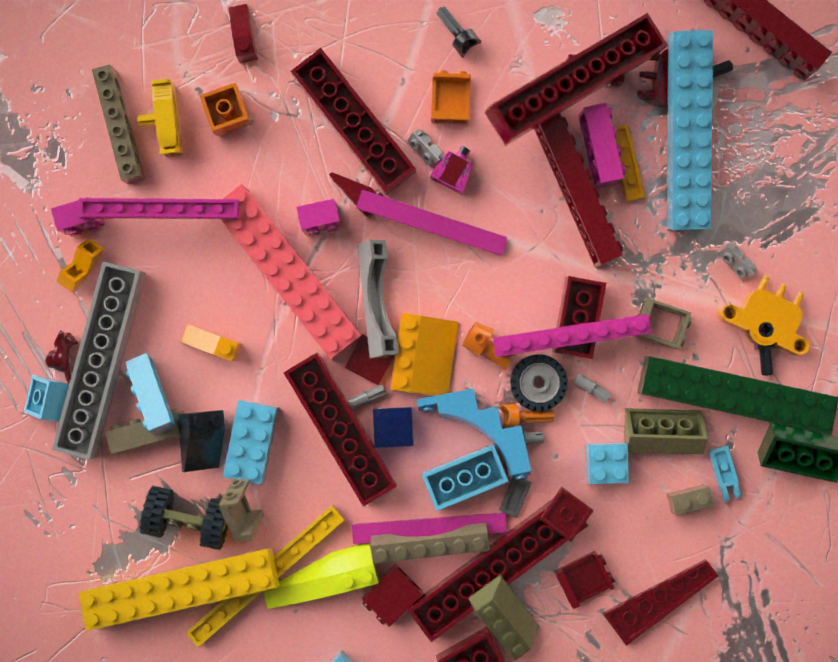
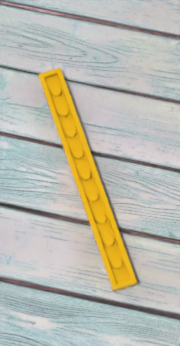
(283, 560)

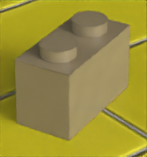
(690, 499)

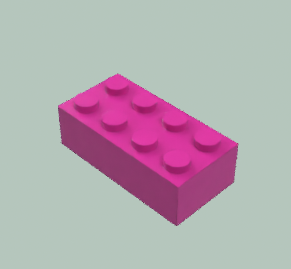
(601, 145)

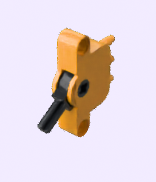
(774, 314)

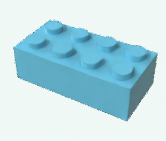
(250, 441)
(464, 477)

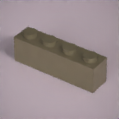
(135, 435)

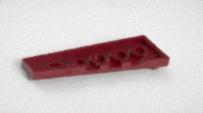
(647, 608)

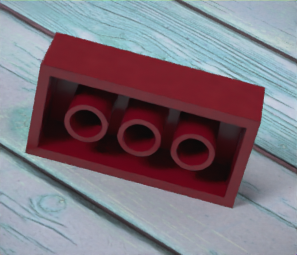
(580, 304)

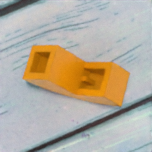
(83, 262)

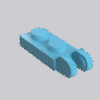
(724, 471)

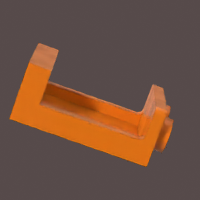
(450, 97)

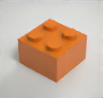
(225, 109)

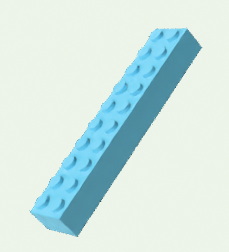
(689, 129)

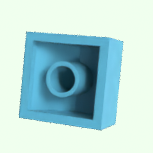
(46, 398)

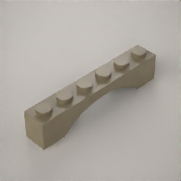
(459, 541)

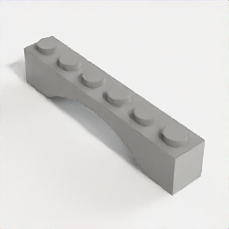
(372, 263)

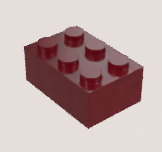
(475, 648)

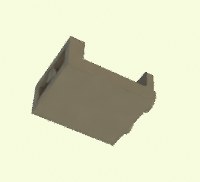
(237, 512)

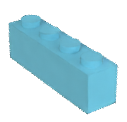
(150, 394)

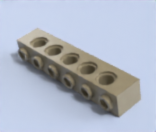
(118, 124)

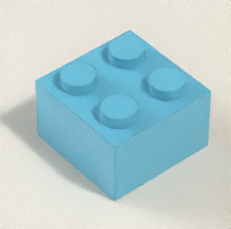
(606, 463)

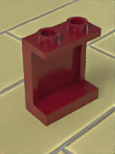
(584, 578)
(392, 596)

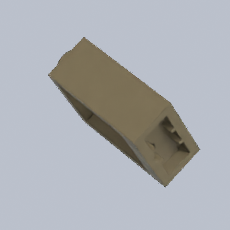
(685, 322)

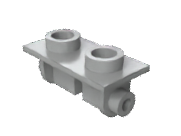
(419, 142)
(742, 267)

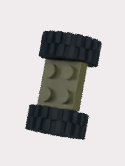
(158, 514)

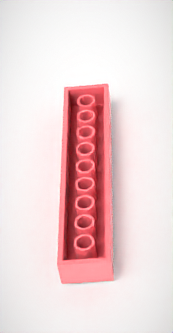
(290, 275)

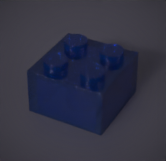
(393, 427)

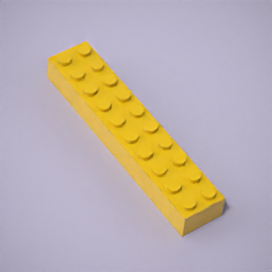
(179, 589)

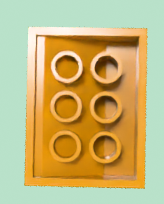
(424, 355)

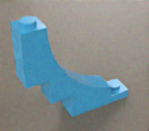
(463, 408)

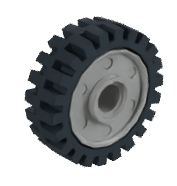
(523, 382)

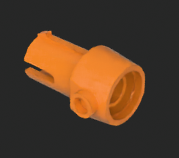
(480, 342)

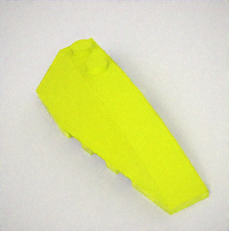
(328, 576)

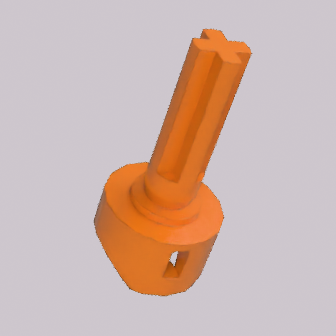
(513, 416)

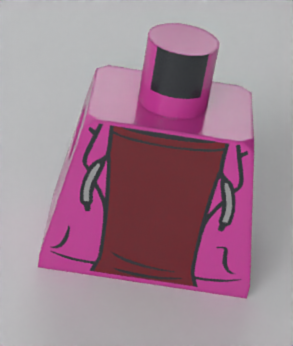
(453, 170)

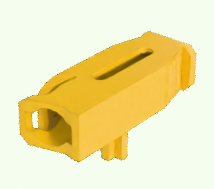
(164, 117)

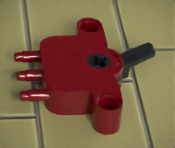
(660, 78)

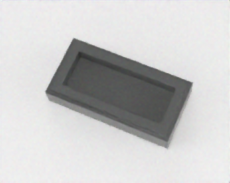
(515, 497)

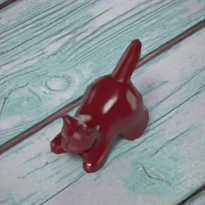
(59, 357)

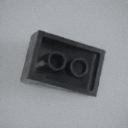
(201, 439)

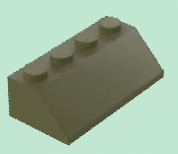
(665, 431)
(506, 617)

